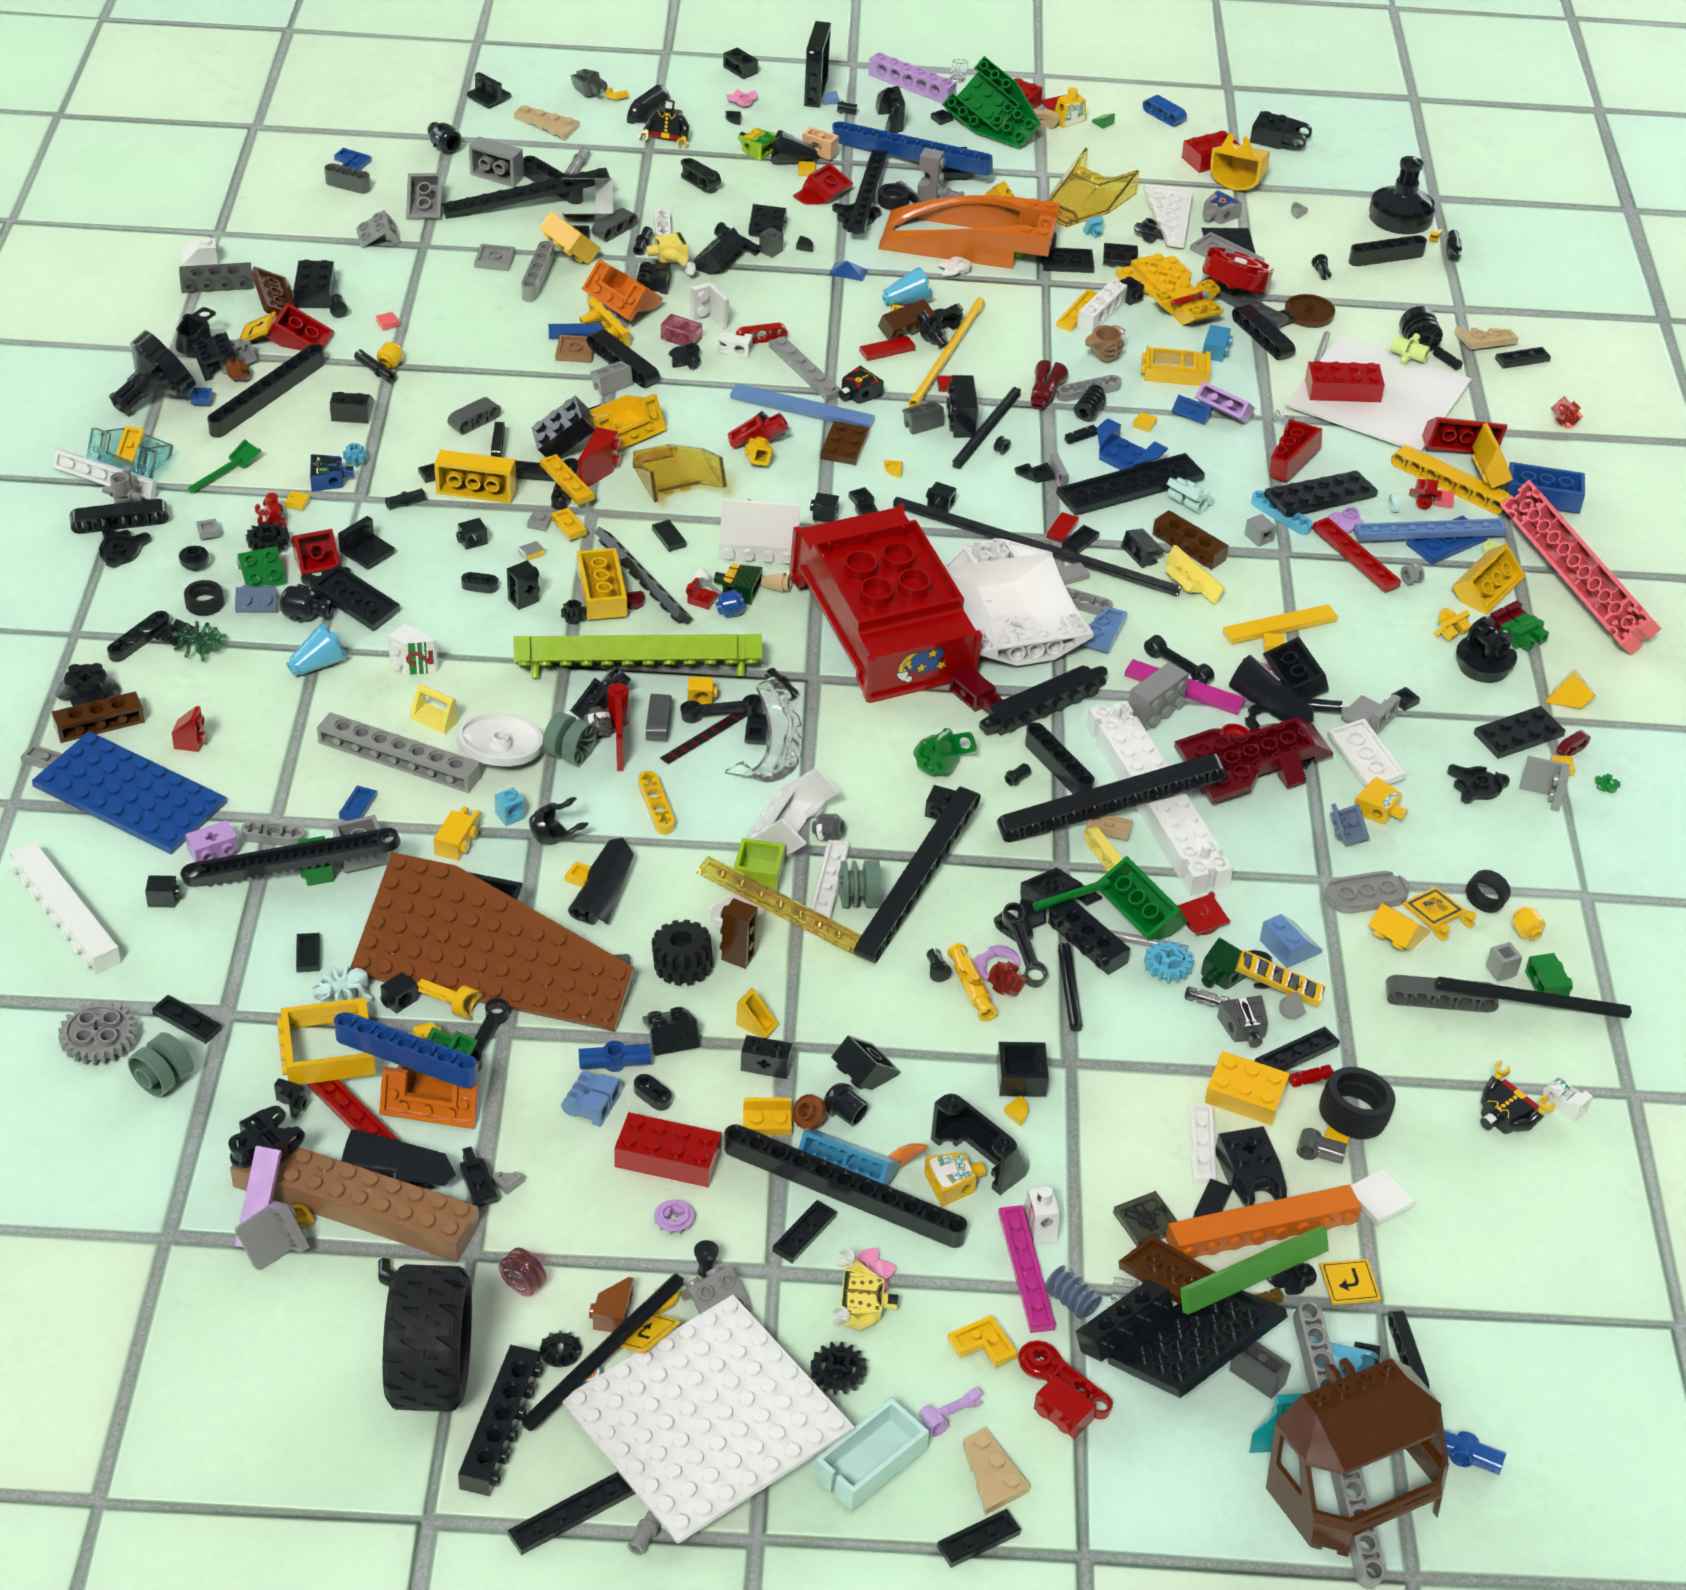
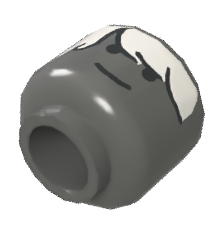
(601, 720)
(828, 827)

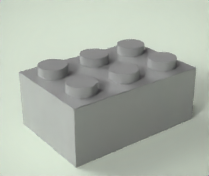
(496, 161)
(1159, 695)

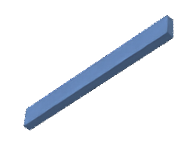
(800, 406)
(1430, 529)

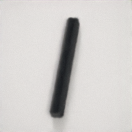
(1070, 987)

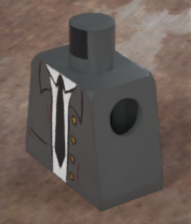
(1244, 1019)

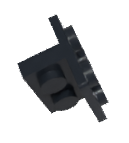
(487, 91)

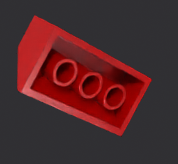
(1457, 434)

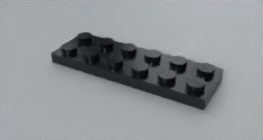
(1320, 492)

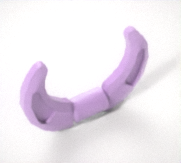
(997, 950)

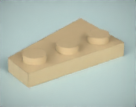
(1493, 337)

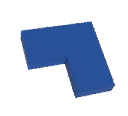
(352, 158)

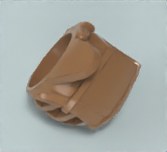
(1106, 342)

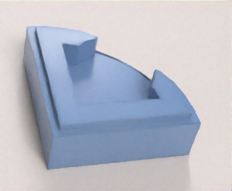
(831, 98)

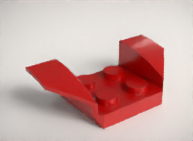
(823, 186)

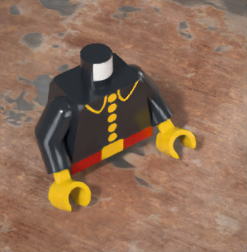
(668, 124)
(1509, 1107)

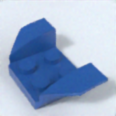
(1121, 452)

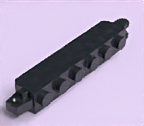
(1043, 699)

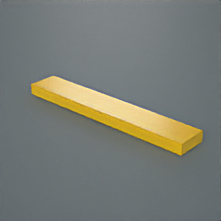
(1280, 624)

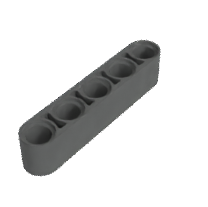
(1421, 992)

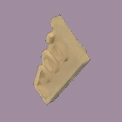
(551, 122)

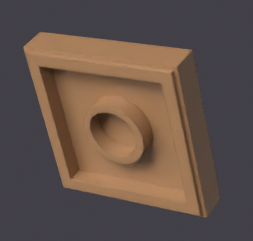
(573, 349)

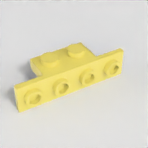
(1192, 576)

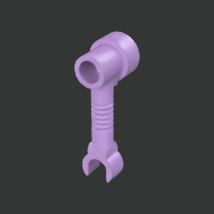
(935, 1419)

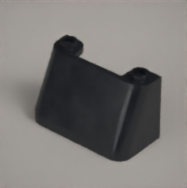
(960, 1122)

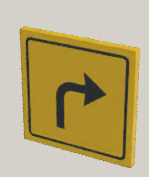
(257, 327)
(1350, 1282)
(650, 1333)

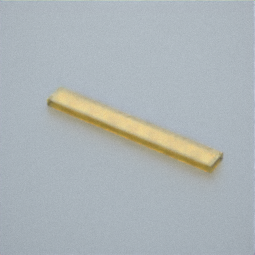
(779, 904)

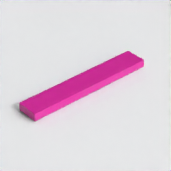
(1196, 690)
(1026, 1269)

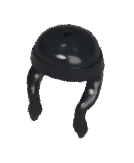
(547, 829)

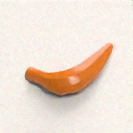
(908, 1152)

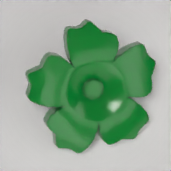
(1606, 783)

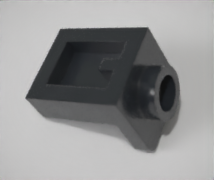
(291, 1094)

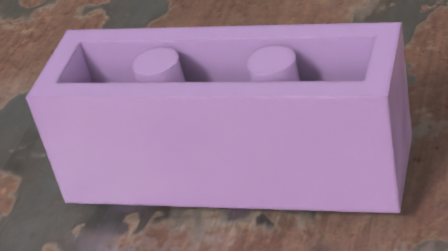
(1225, 402)

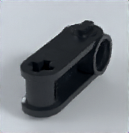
(700, 175)

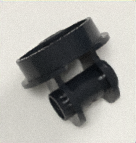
(1486, 652)

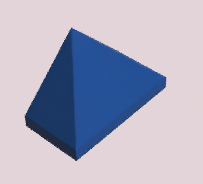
(848, 270)

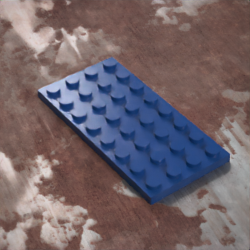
(129, 792)

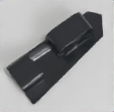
(398, 1160)

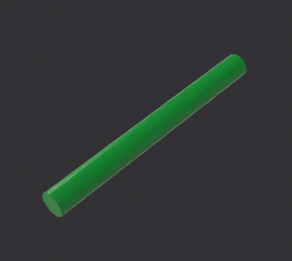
(1071, 894)

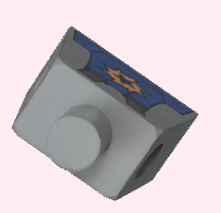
(1221, 208)

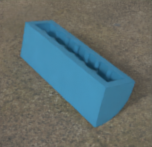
(849, 1156)

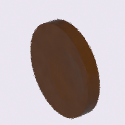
(1310, 310)

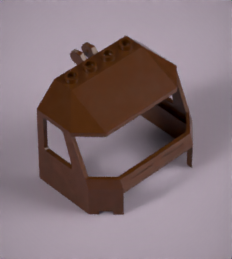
(1349, 1428)

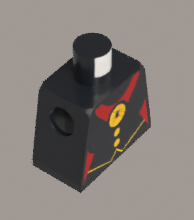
(861, 386)

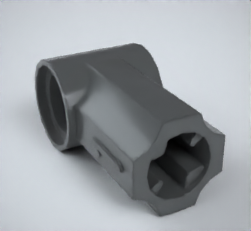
(1313, 1145)

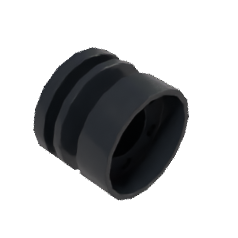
(1423, 322)

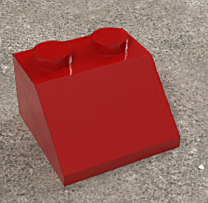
(315, 551)

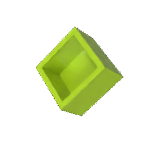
(761, 861)

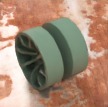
(569, 738)
(160, 1064)

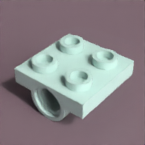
(1189, 495)

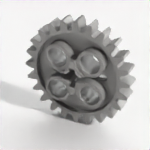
(98, 1032)

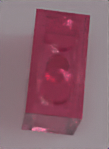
(681, 330)

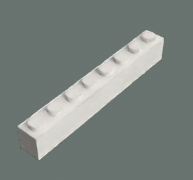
(64, 907)

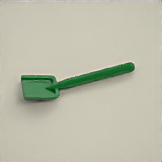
(240, 456)

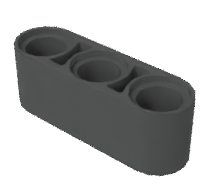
(347, 178)
(614, 224)
(474, 415)
(658, 717)

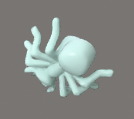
(344, 987)

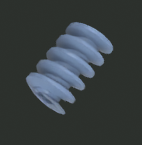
(1071, 1293)

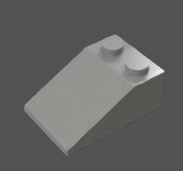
(424, 195)

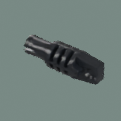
(1454, 245)

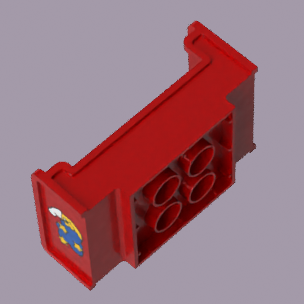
(886, 601)

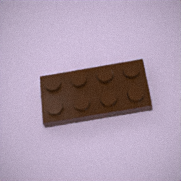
(272, 290)
(1163, 1265)

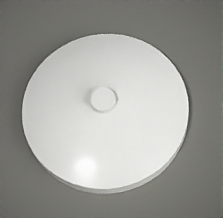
(500, 739)

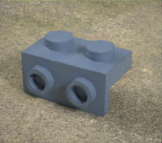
(256, 599)
(1350, 824)

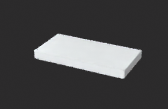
(1365, 753)

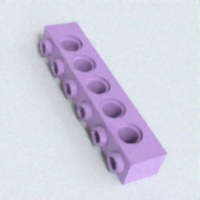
(911, 77)

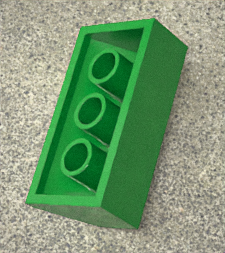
(1142, 901)

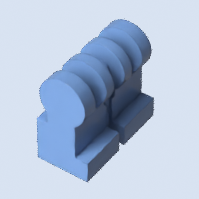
(592, 1097)

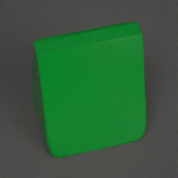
(1104, 120)

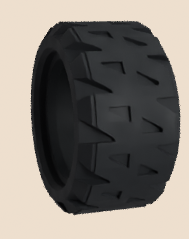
(427, 1338)

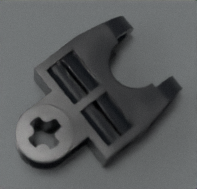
(264, 1134)

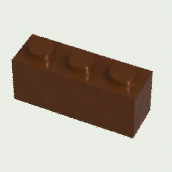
(903, 320)
(738, 933)

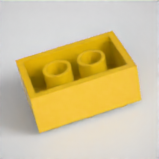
(569, 238)
(1247, 1088)

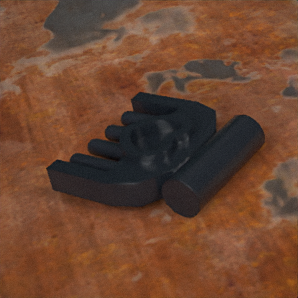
(169, 629)

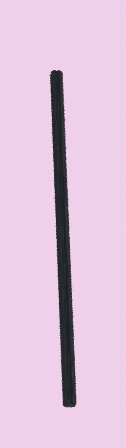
(1058, 553)

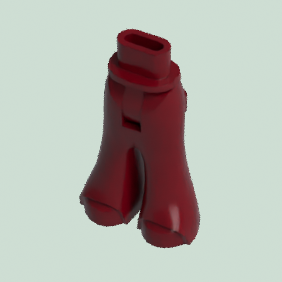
(1042, 390)

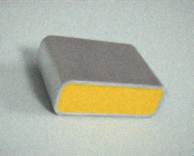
(531, 551)

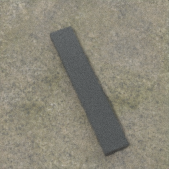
(1240, 299)

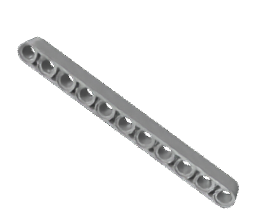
(1354, 1480)

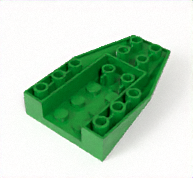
(994, 106)

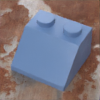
(1287, 941)

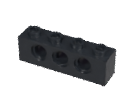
(1089, 936)
(1124, 1320)

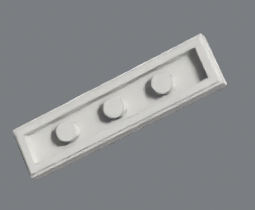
(1202, 1143)

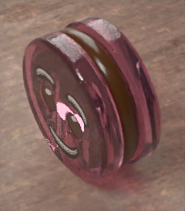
(522, 1271)

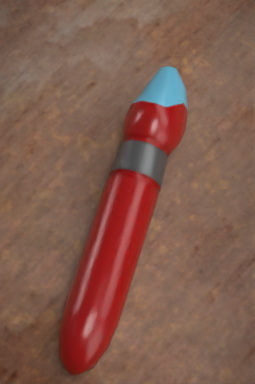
(1186, 299)

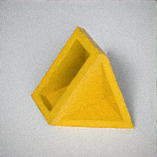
(1571, 692)
(754, 1015)

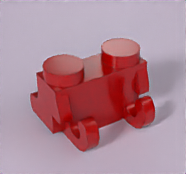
(271, 511)

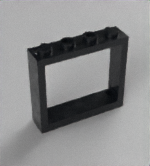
(817, 64)

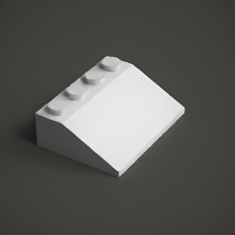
(757, 530)

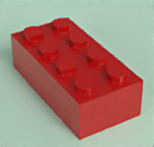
(1344, 381)
(668, 1149)

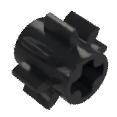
(573, 611)

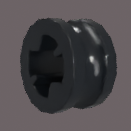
(1002, 445)

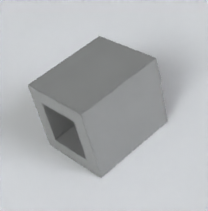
(1260, 530)
(1504, 961)

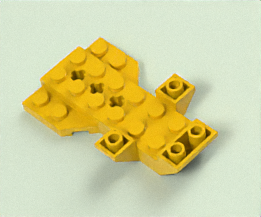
(1170, 279)

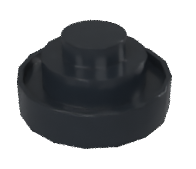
(193, 557)

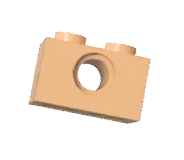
(824, 142)

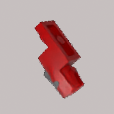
(755, 427)

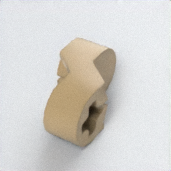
(1047, 117)

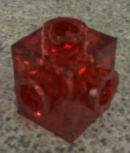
(1567, 412)
(1006, 978)

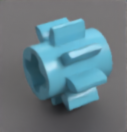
(355, 454)

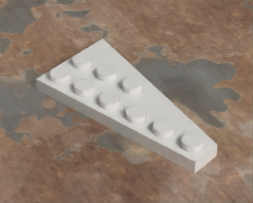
(1171, 211)

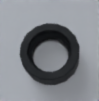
(898, 191)
(201, 588)
(1482, 901)

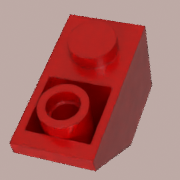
(189, 731)

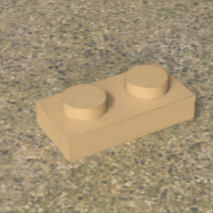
(1112, 826)

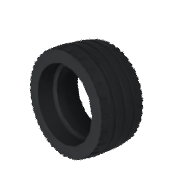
(1354, 1120)

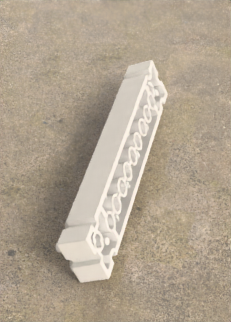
(1170, 819)

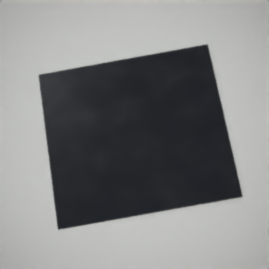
(1238, 236)

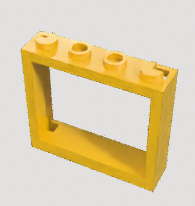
(326, 1068)

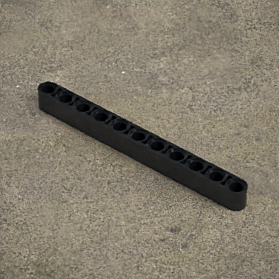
(1111, 798)
(917, 875)
(845, 1186)

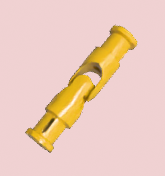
(972, 982)

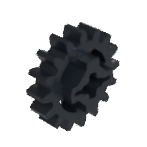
(267, 536)
(838, 1368)

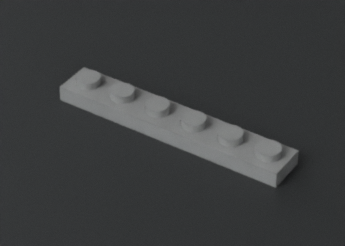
(804, 368)

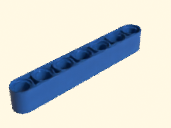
(406, 1050)

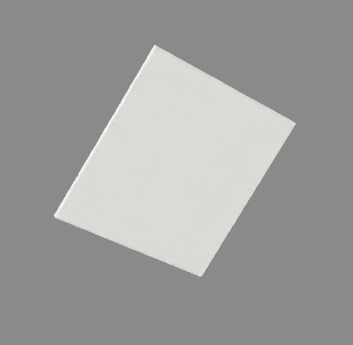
(1409, 398)
(706, 1417)

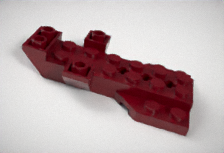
(1256, 753)

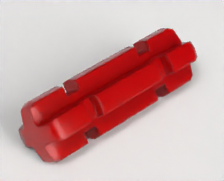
(1310, 1075)

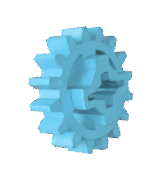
(1168, 961)

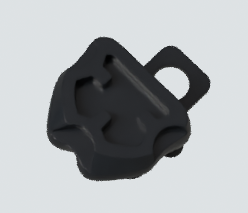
(191, 329)

